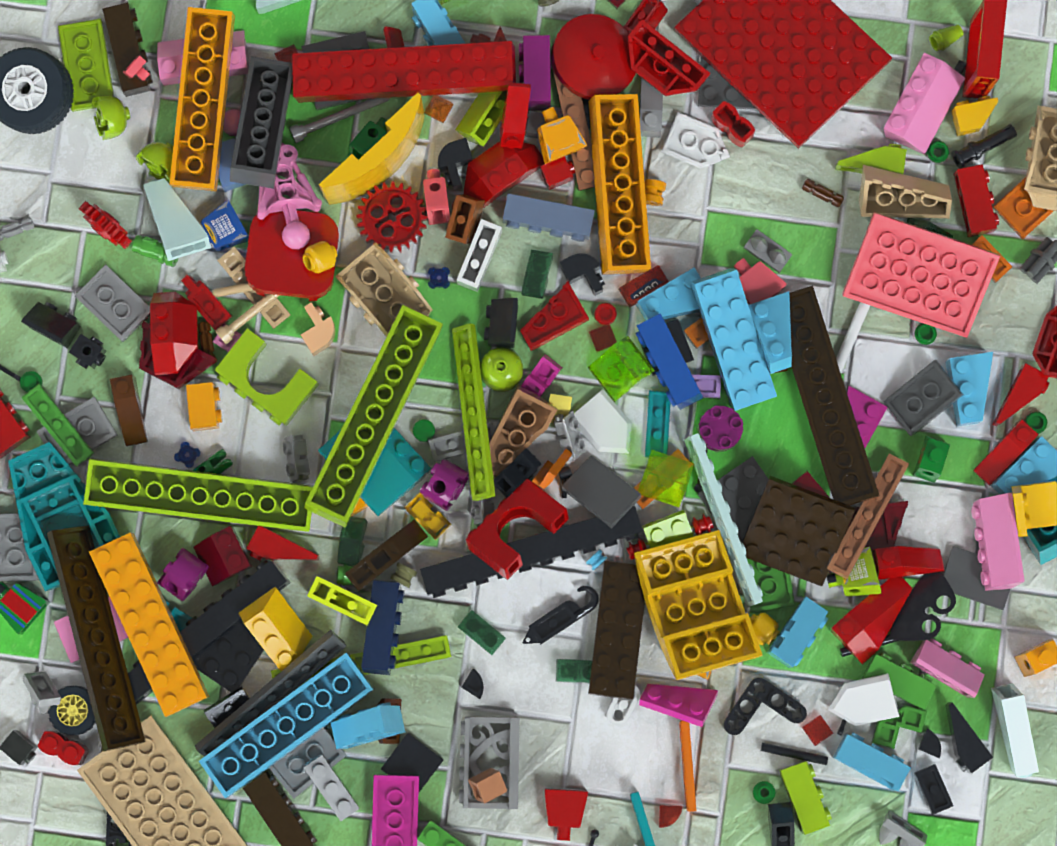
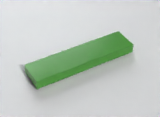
(58, 425)

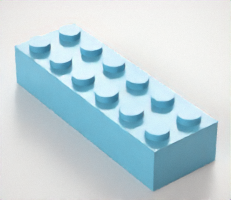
(733, 339)

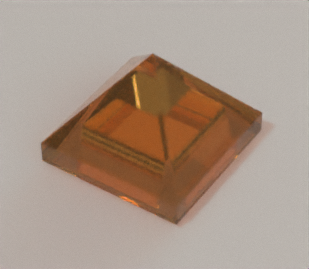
(438, 108)

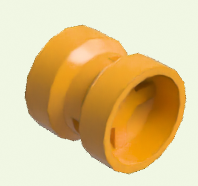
(654, 192)

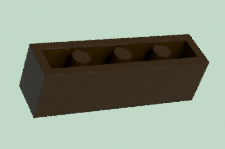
(126, 46)
(277, 813)

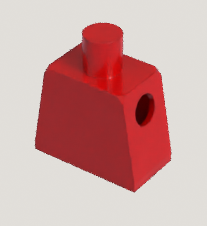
(565, 810)

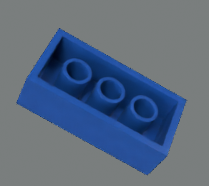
(667, 357)

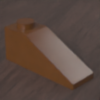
(129, 409)

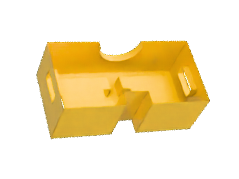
(426, 517)

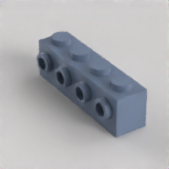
(548, 216)

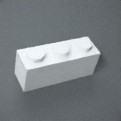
(479, 255)

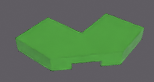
(887, 730)

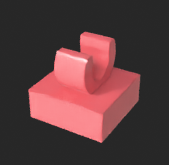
(136, 68)

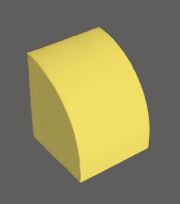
(562, 403)

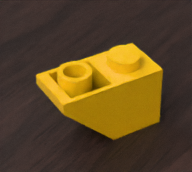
(970, 117)

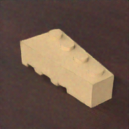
(902, 195)

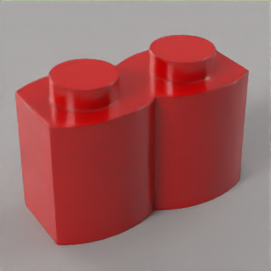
(727, 120)
(58, 745)

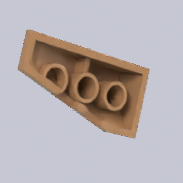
(521, 423)

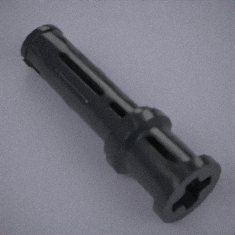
(975, 149)

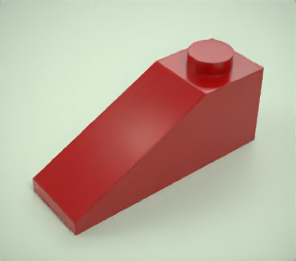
(515, 115)
(1025, 388)
(1005, 452)
(275, 547)
(906, 561)

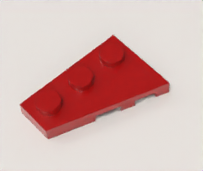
(555, 319)

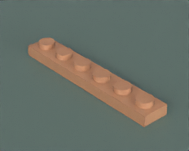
(583, 159)
(867, 517)

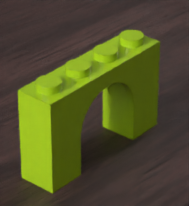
(281, 405)

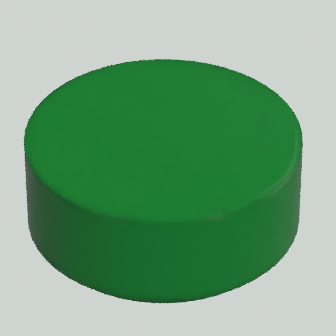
(1037, 421)
(424, 430)

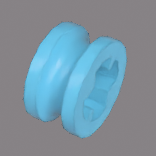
(596, 560)

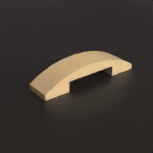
(234, 265)

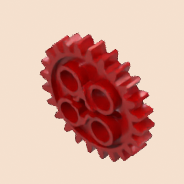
(382, 200)

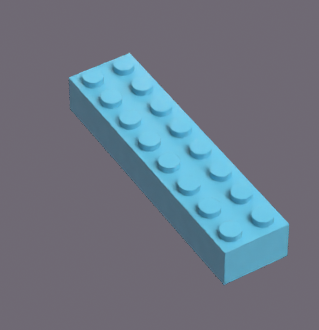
(286, 725)

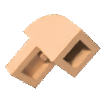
(322, 334)

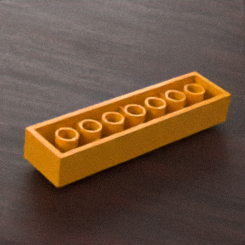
(202, 99)
(619, 184)
(149, 624)

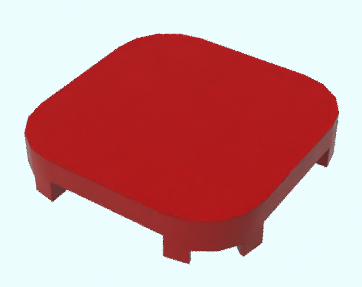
(279, 269)

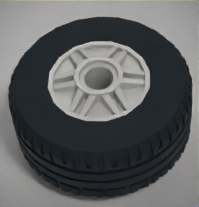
(33, 90)

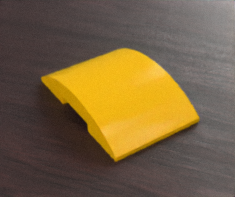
(379, 163)
(696, 605)

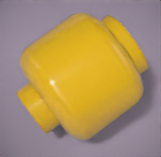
(320, 257)
(764, 628)

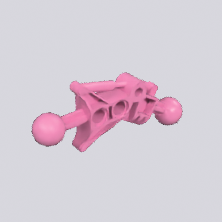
(270, 200)

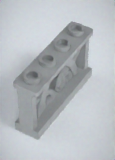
(509, 737)

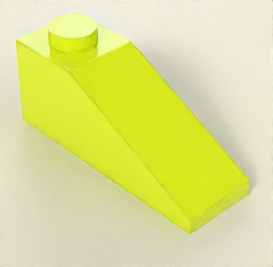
(342, 600)

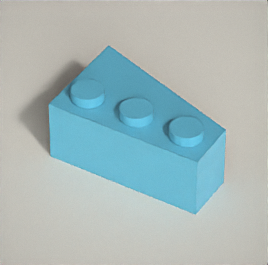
(435, 23)
(671, 299)
(774, 330)
(972, 377)
(1033, 466)
(798, 633)
(367, 726)
(872, 761)

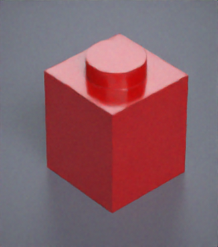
(557, 172)

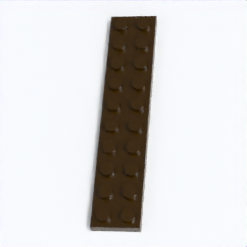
(828, 403)
(96, 639)

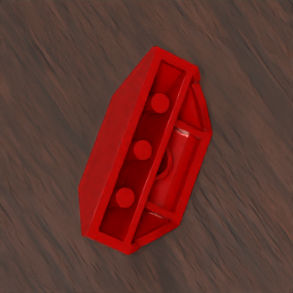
(663, 63)
(500, 170)
(172, 331)
(1046, 345)

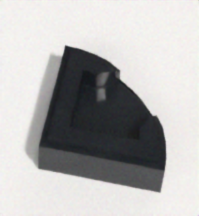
(474, 684)
(930, 744)

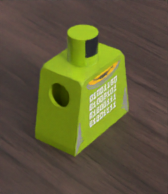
(862, 579)

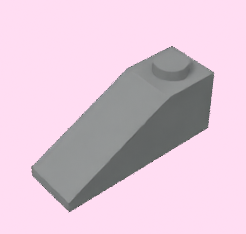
(650, 110)

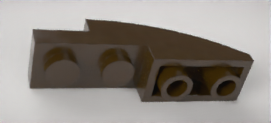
(386, 555)

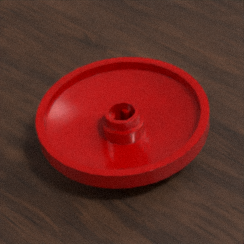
(592, 56)

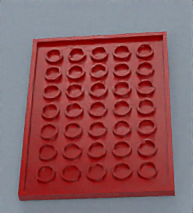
(786, 57)

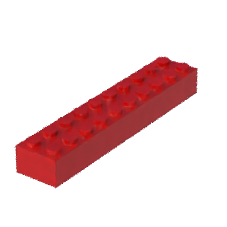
(403, 71)

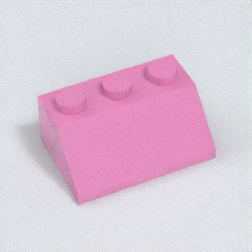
(948, 668)

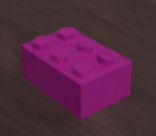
(536, 70)

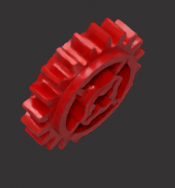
(105, 225)

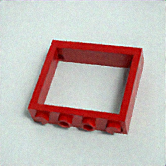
(984, 48)

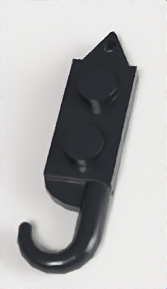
(560, 618)

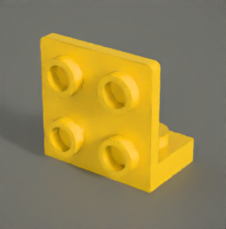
(1035, 506)

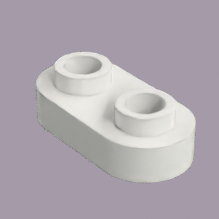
(624, 706)

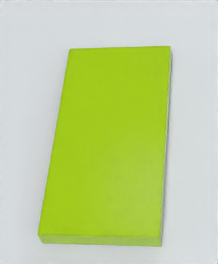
(87, 61)

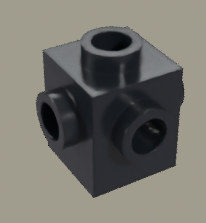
(83, 346)

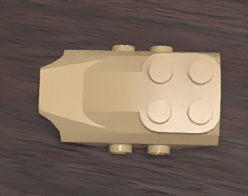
(1042, 158)
(381, 288)

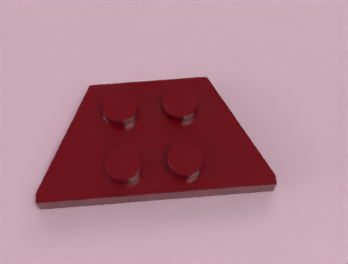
(192, 368)
(887, 527)

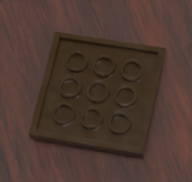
(796, 530)

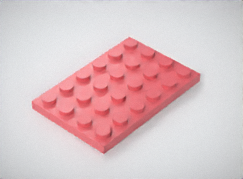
(920, 274)

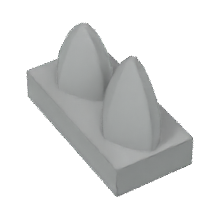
(767, 251)
(41, 690)
(895, 826)

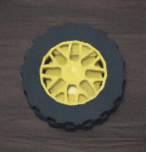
(74, 713)

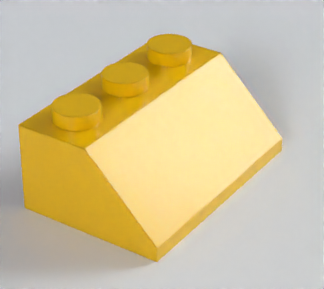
(276, 628)

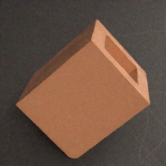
(487, 785)

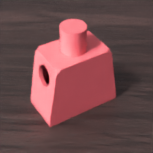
(436, 198)
(758, 281)

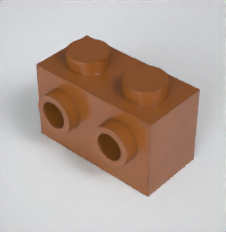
(464, 218)

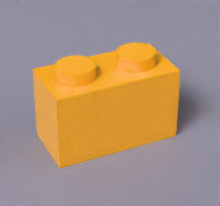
(203, 407)

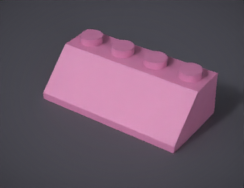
(171, 55)
(923, 104)
(998, 542)

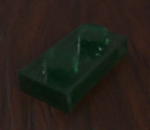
(481, 632)

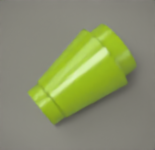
(945, 37)

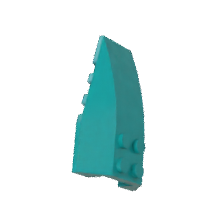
(52, 499)

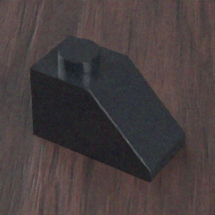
(781, 824)

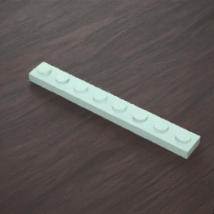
(720, 511)

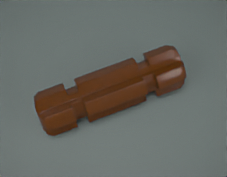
(823, 193)
(206, 338)

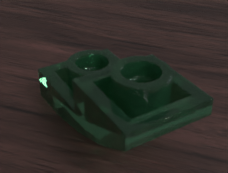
(536, 274)
(351, 541)
(573, 670)

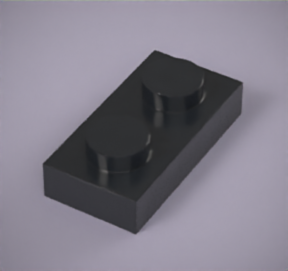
(226, 706)
(933, 789)

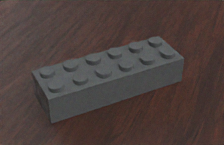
(262, 122)

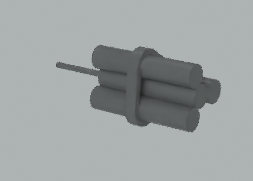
(1041, 260)

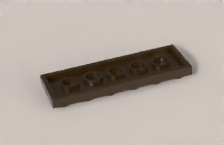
(617, 632)

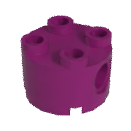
(720, 428)
(440, 493)
(182, 575)

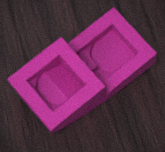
(542, 376)

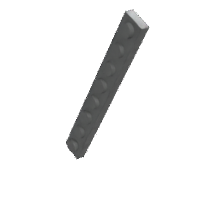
(275, 690)

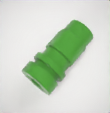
(152, 249)

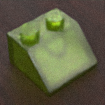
(621, 368)
(665, 478)

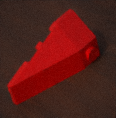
(870, 621)

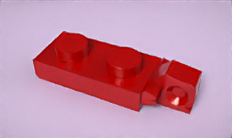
(207, 304)

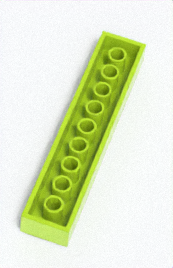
(373, 416)
(197, 494)

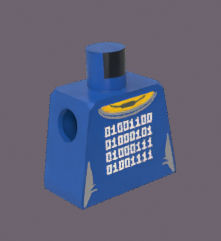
(224, 227)

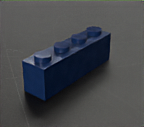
(381, 630)

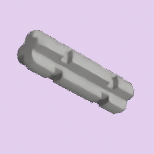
(16, 228)

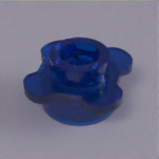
(443, 282)
(193, 454)

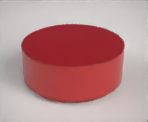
(605, 314)

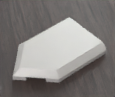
(694, 142)
(605, 424)
(866, 701)

